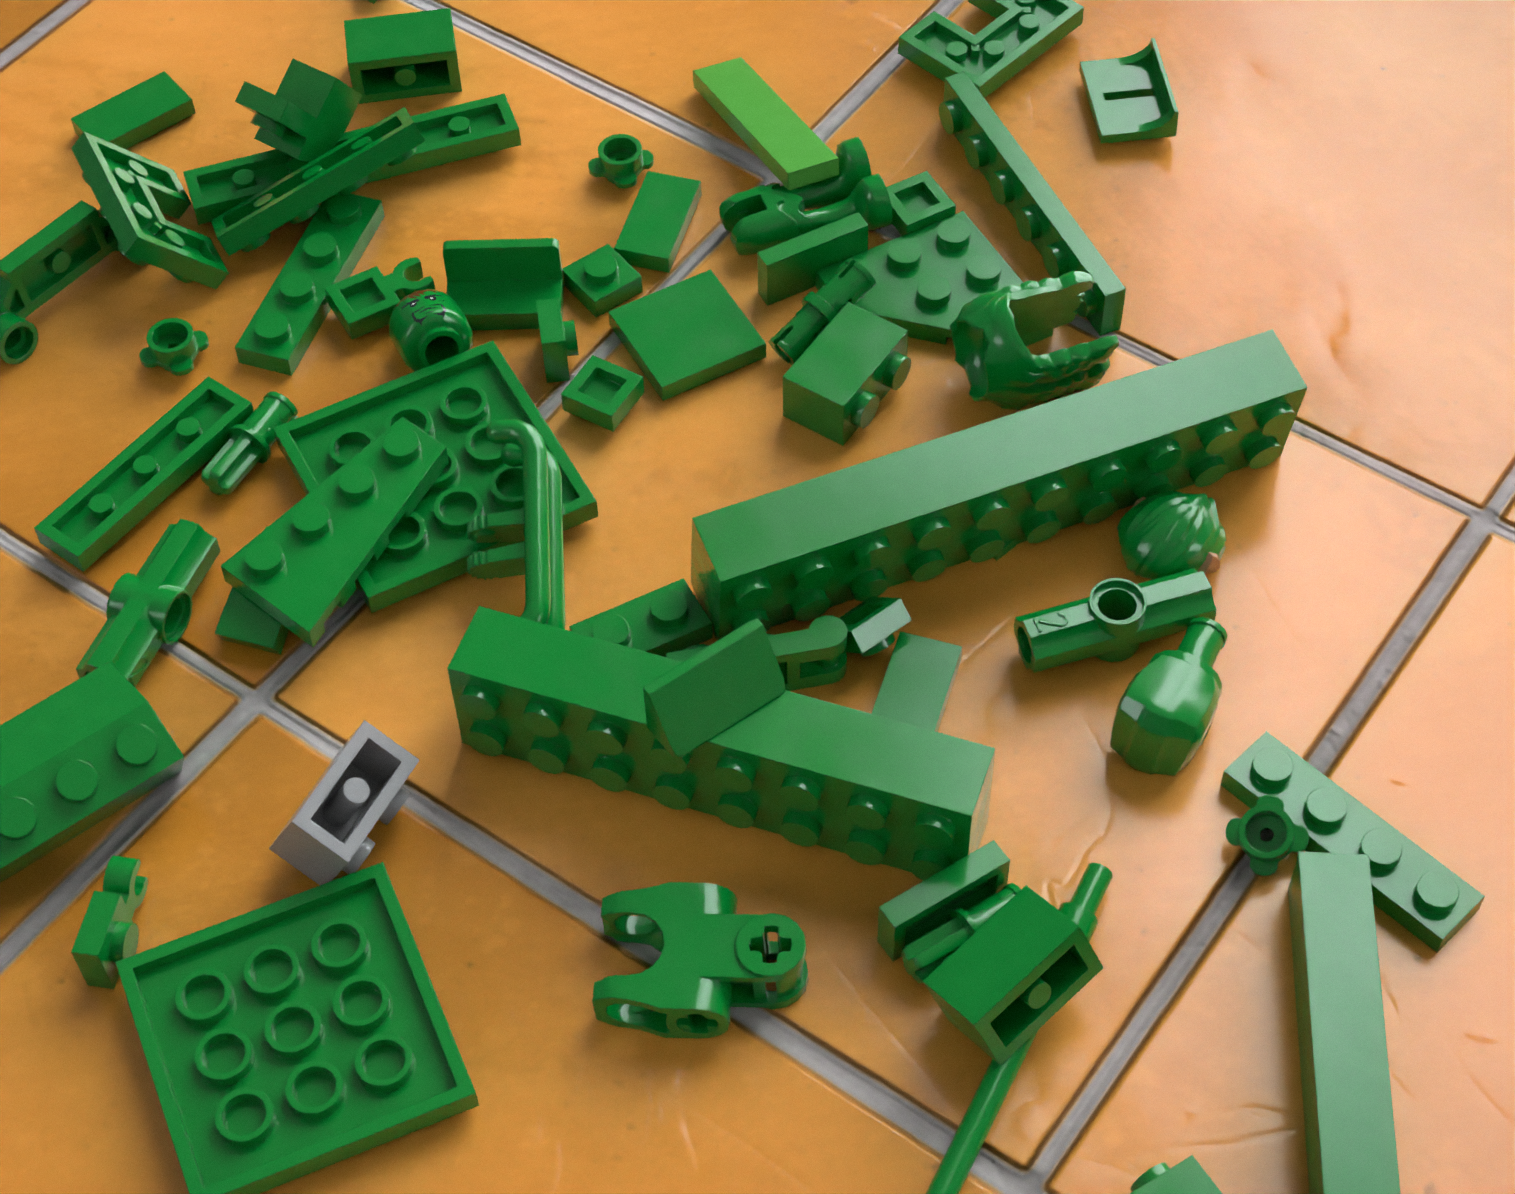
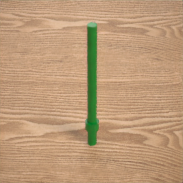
(999, 1079)

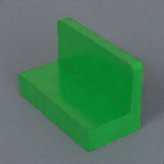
(502, 279)

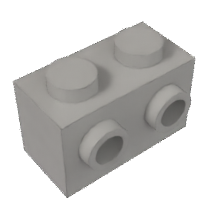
(345, 804)

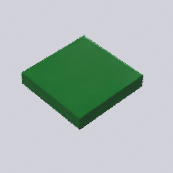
(687, 334)

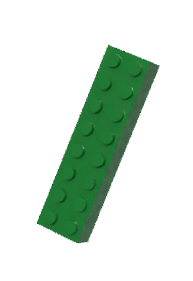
(788, 768)

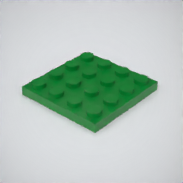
(454, 406)
(294, 1036)

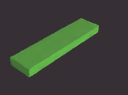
(766, 123)

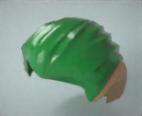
(1171, 535)

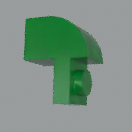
(304, 114)

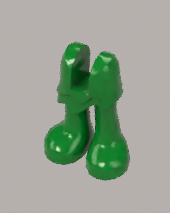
(775, 214)

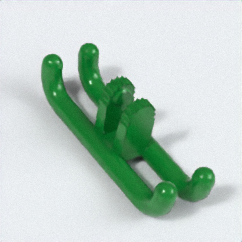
(536, 524)

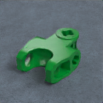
(705, 963)

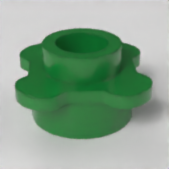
(620, 160)
(173, 346)
(1269, 815)

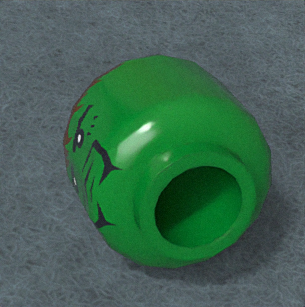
(429, 328)

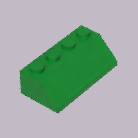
(77, 764)

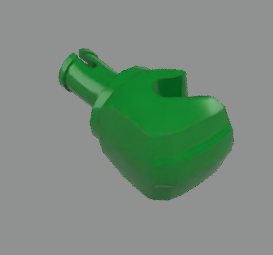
(1171, 703)

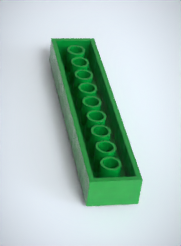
(993, 484)

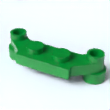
(44, 268)

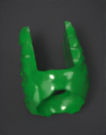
(1000, 363)

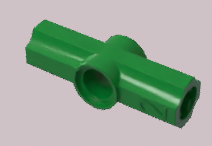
(154, 603)
(1113, 620)

